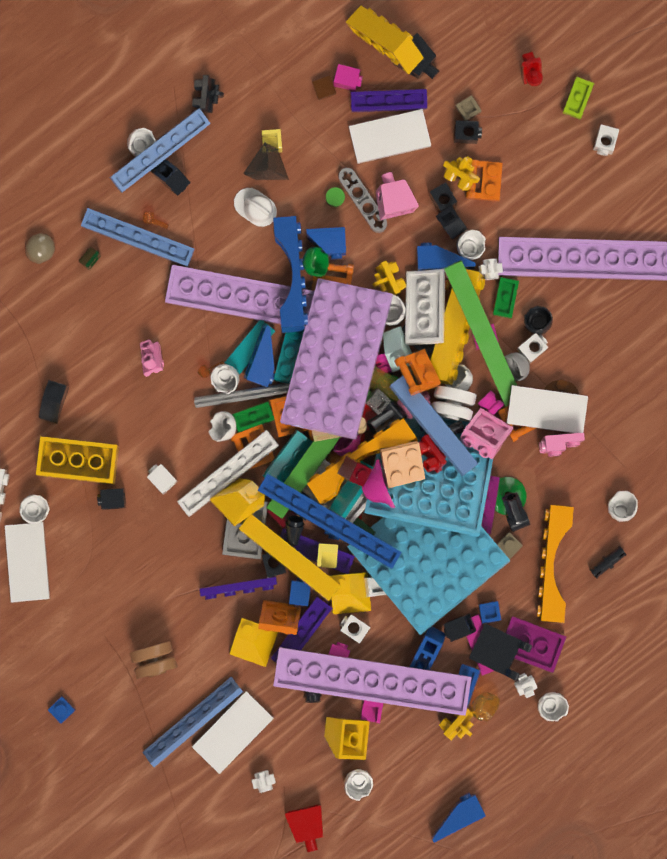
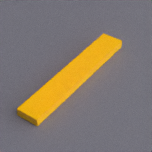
(289, 557)

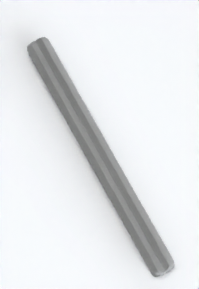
(241, 395)

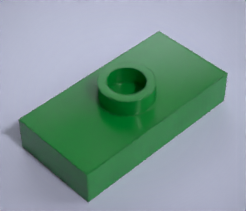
(505, 298)
(253, 417)

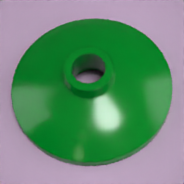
(509, 484)

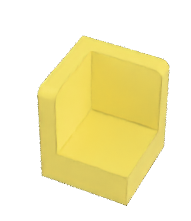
(273, 138)
(327, 555)

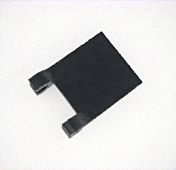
(497, 650)

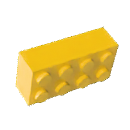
(77, 460)

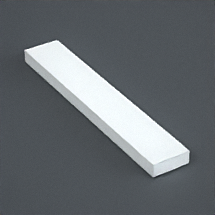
(228, 473)

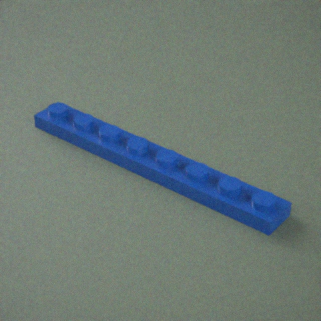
(329, 521)

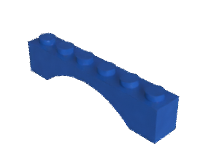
(286, 236)

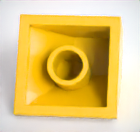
(239, 500)
(351, 595)
(253, 643)
(347, 737)

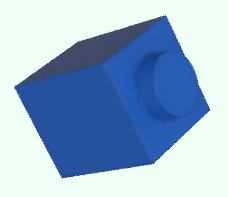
(299, 593)

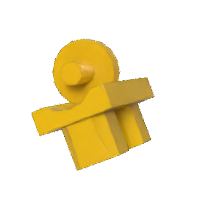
(462, 169)
(386, 280)
(453, 729)

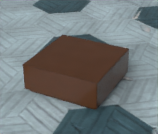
(324, 87)

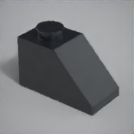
(170, 177)
(53, 401)

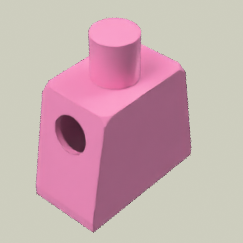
(394, 198)

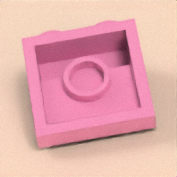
(485, 434)
(557, 443)

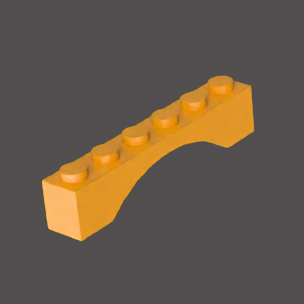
(328, 484)
(552, 604)

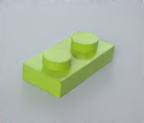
(578, 98)

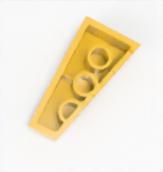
(385, 38)

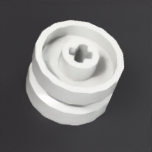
(454, 399)

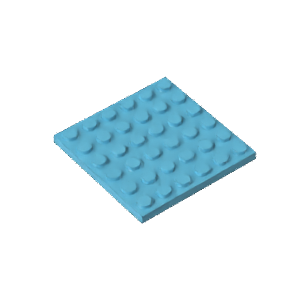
(442, 498)
(433, 570)

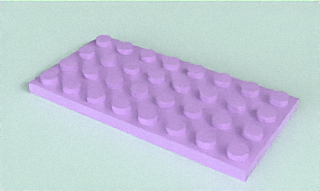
(336, 358)

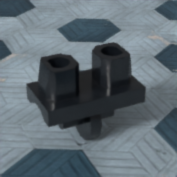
(209, 94)

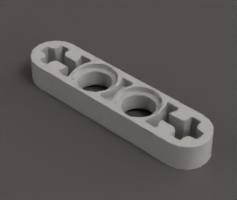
(365, 198)

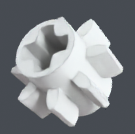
(490, 269)
(525, 685)
(263, 781)

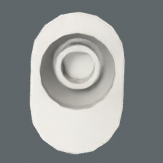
(255, 207)

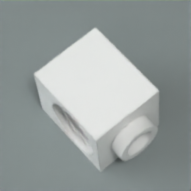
(611, 134)
(524, 348)
(161, 478)
(363, 628)

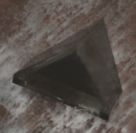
(267, 165)

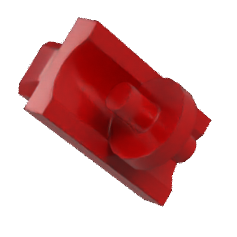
(531, 69)
(435, 457)

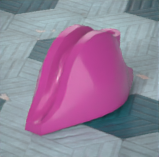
(375, 487)

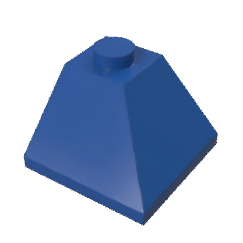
(330, 240)

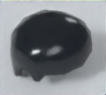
(538, 320)

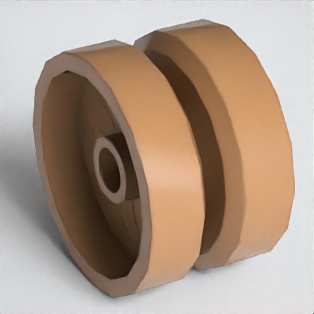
(153, 660)

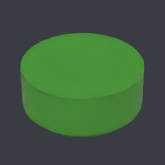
(335, 197)

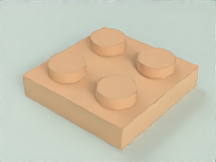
(402, 464)

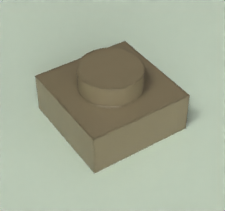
(468, 108)
(509, 545)

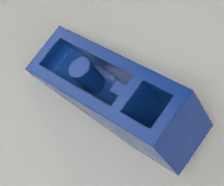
(435, 257)
(261, 363)
(428, 649)
(462, 814)

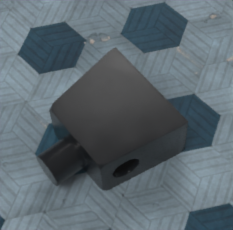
(426, 64)

